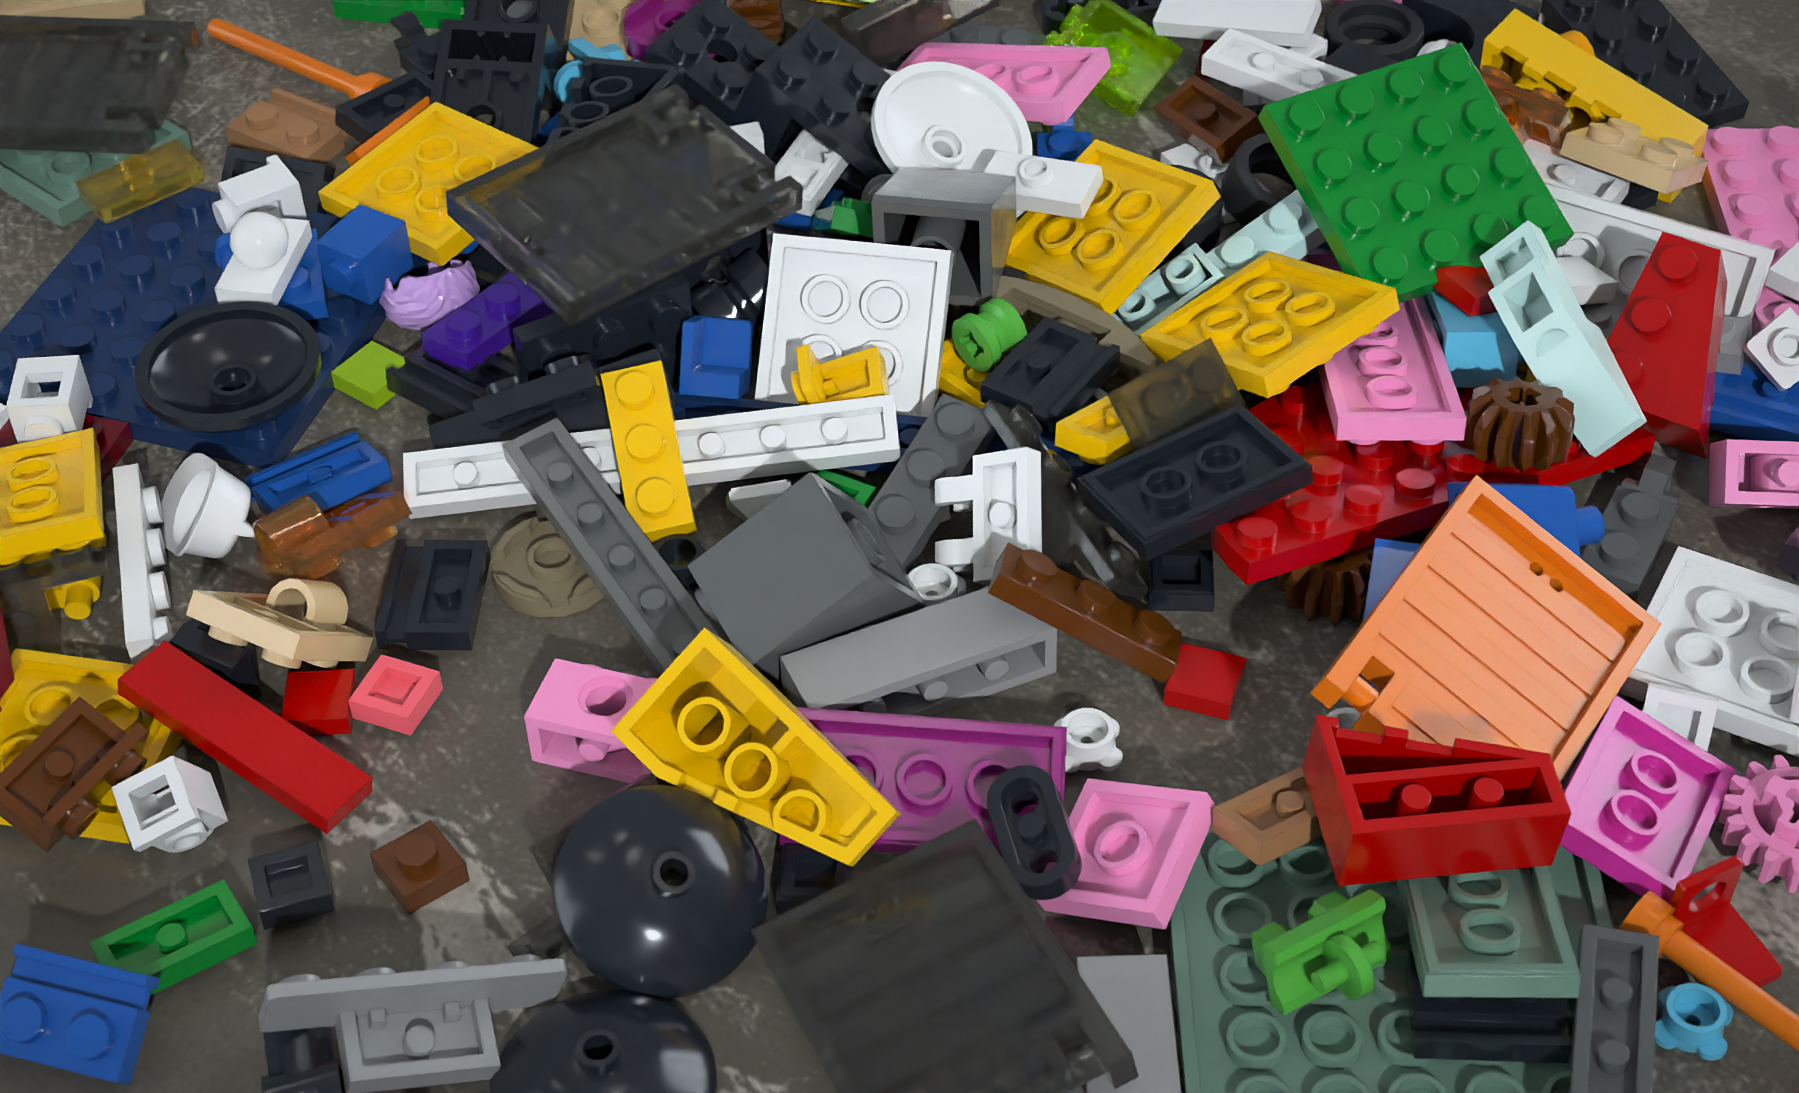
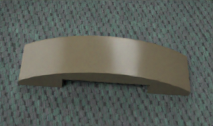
(1036, 301)

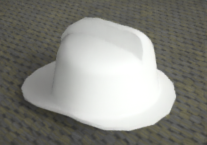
(204, 509)

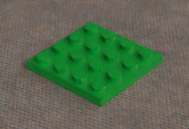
(1411, 169)

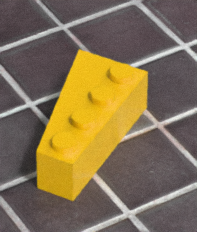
(1586, 84)

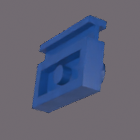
(1753, 407)
(325, 474)
(74, 1014)

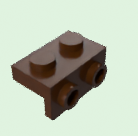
(66, 771)

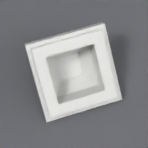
(750, 499)

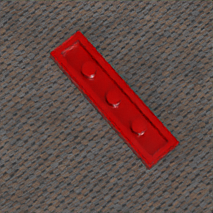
(245, 736)

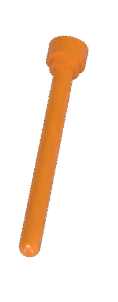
(294, 60)
(1655, 917)

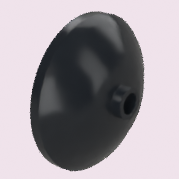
(228, 367)
(636, 926)
(647, 1042)

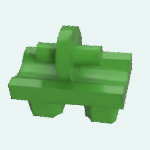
(1326, 952)

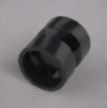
(739, 295)

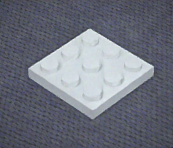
(853, 299)
(1729, 639)

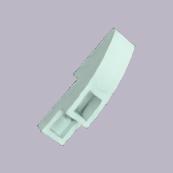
(1282, 229)
(1558, 339)

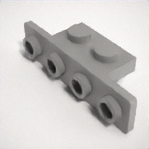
(415, 1023)

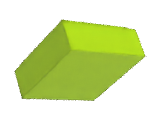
(365, 374)

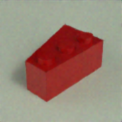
(1672, 340)
(1430, 808)

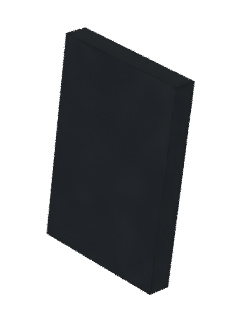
(1194, 481)

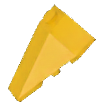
(746, 747)

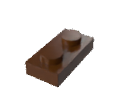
(1208, 118)

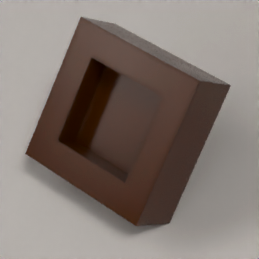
(419, 867)

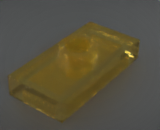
(140, 181)

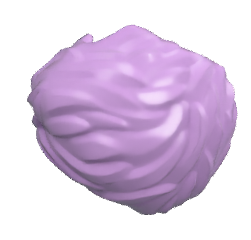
(426, 300)

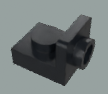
(224, 659)

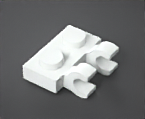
(1005, 509)

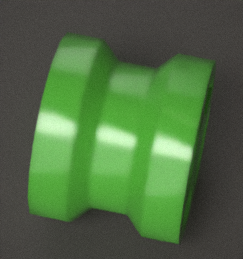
(988, 334)

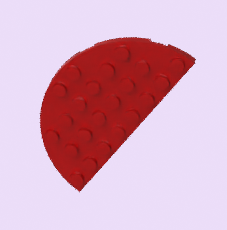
(1372, 488)

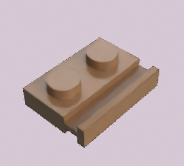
(288, 128)

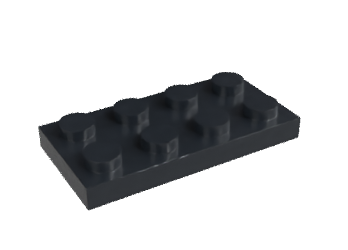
(1654, 51)

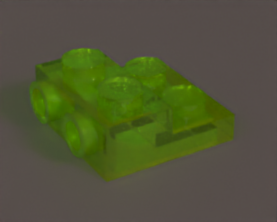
(1135, 52)

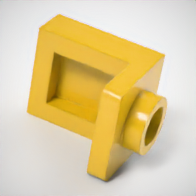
(840, 379)

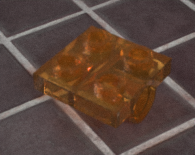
(1531, 114)
(306, 543)

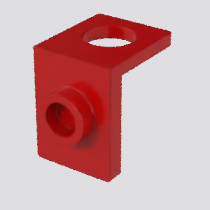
(1719, 926)

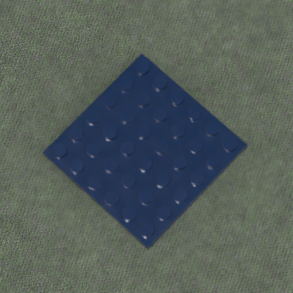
(135, 280)

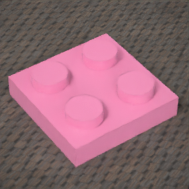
(1133, 851)

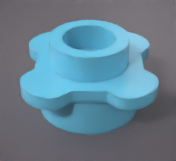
(1697, 1005)

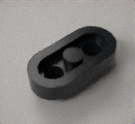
(1036, 836)

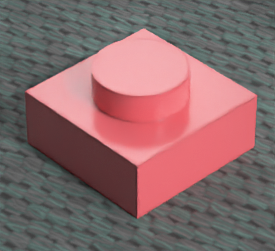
(395, 694)

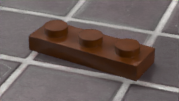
(1086, 612)

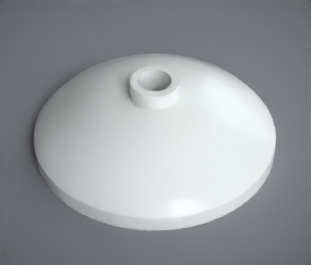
(945, 119)

